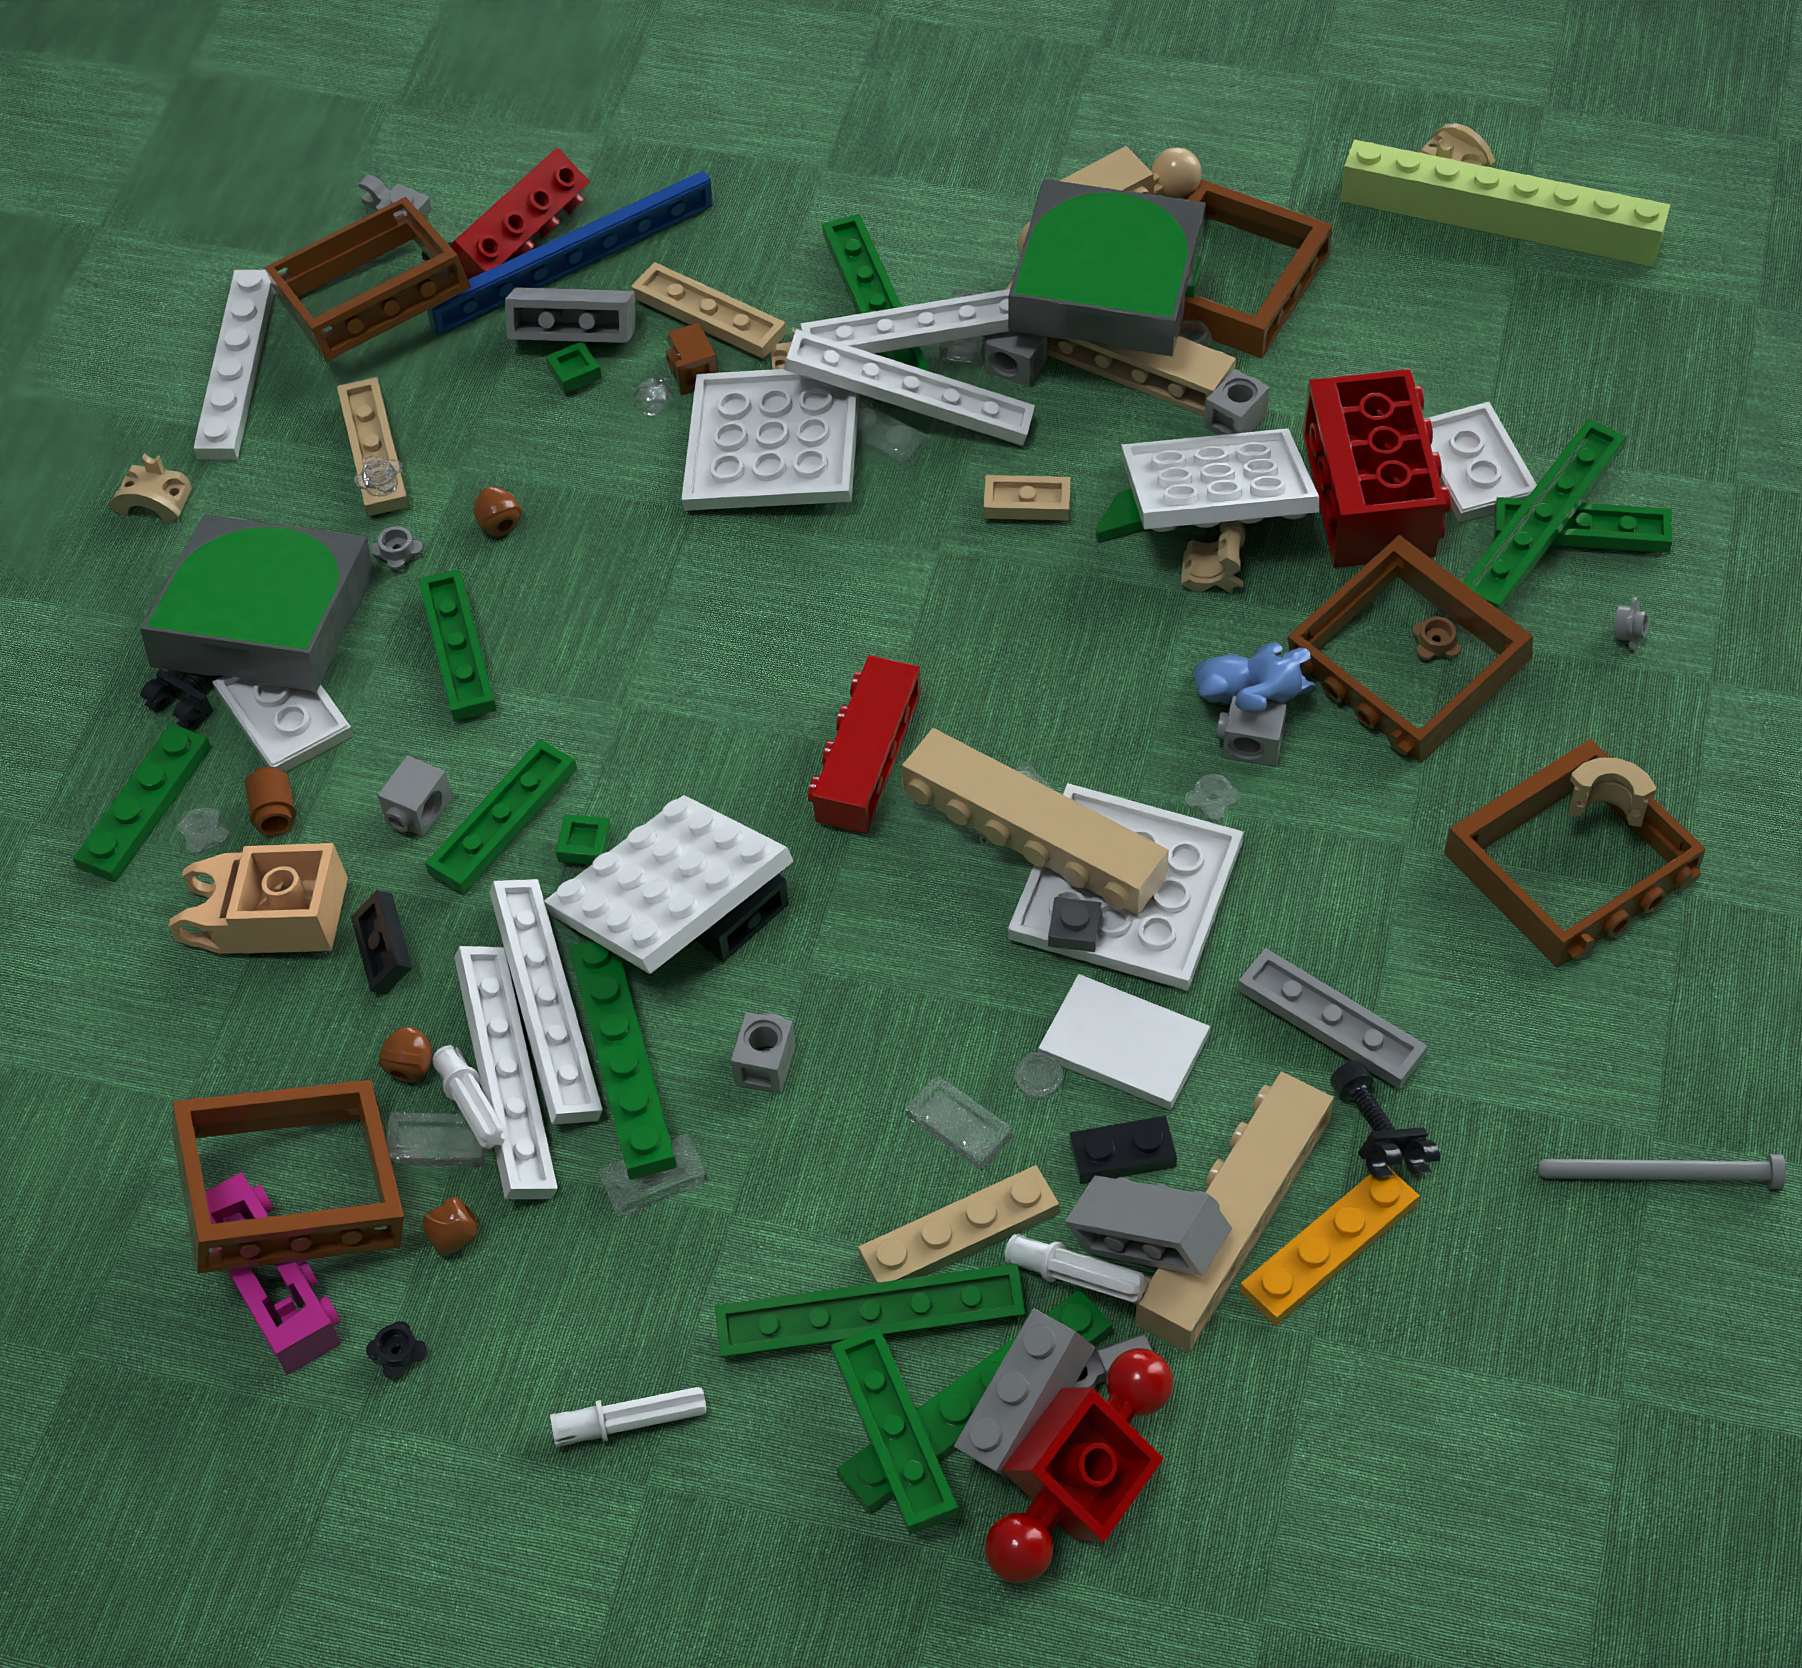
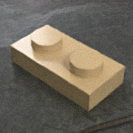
(1026, 497)

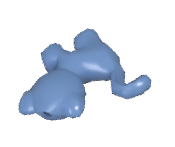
(1253, 679)

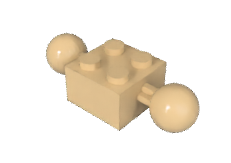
(1173, 175)

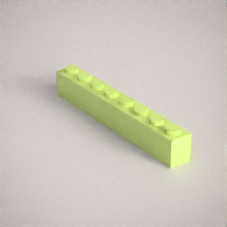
(1504, 203)

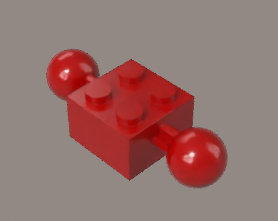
(1080, 1465)

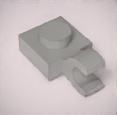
(380, 196)

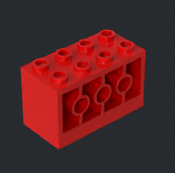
(1373, 465)

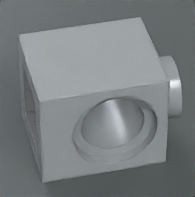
(1015, 355)
(1236, 405)
(1252, 735)
(414, 796)
(768, 1068)

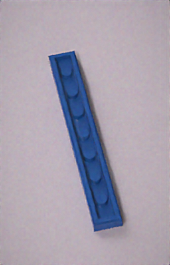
(575, 250)

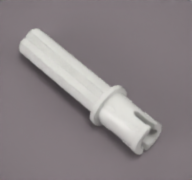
(463, 1086)
(1058, 1263)
(601, 1420)

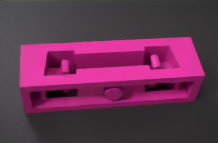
(303, 1333)

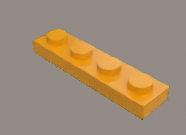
(1328, 1245)

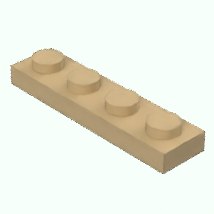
(714, 311)
(370, 436)
(960, 1228)

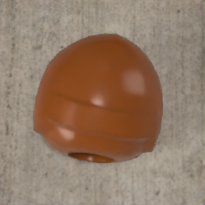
(496, 511)
(406, 1055)
(450, 1226)

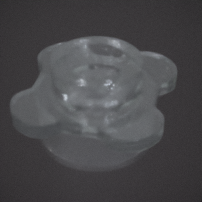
(653, 396)
(378, 476)
(1212, 786)
(198, 821)

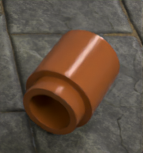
(270, 800)

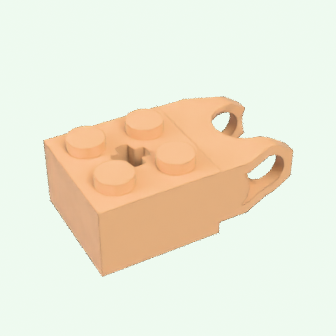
(265, 900)

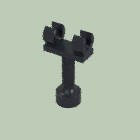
(192, 703)
(1385, 1142)

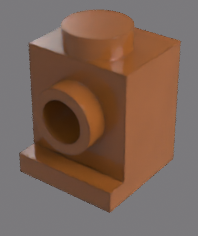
(689, 356)

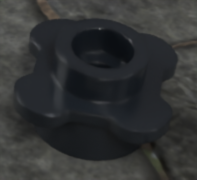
(394, 1336)

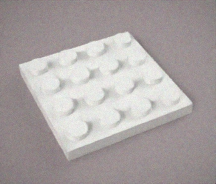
(769, 441)
(1219, 479)
(667, 882)
(1176, 921)

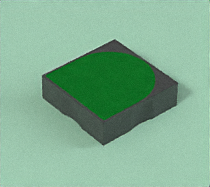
(1106, 267)
(258, 602)

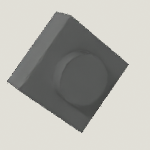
(1074, 924)

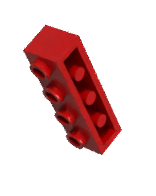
(521, 215)
(865, 744)

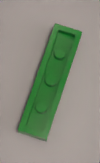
(1604, 526)
(457, 645)
(142, 803)
(501, 816)
(895, 1431)

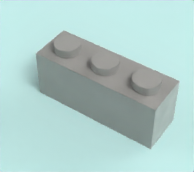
(570, 315)
(1149, 1224)
(1029, 1378)

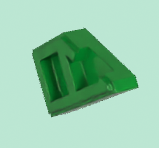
(1120, 518)

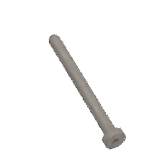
(1771, 1170)

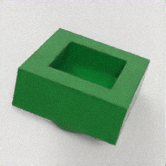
(573, 367)
(582, 838)

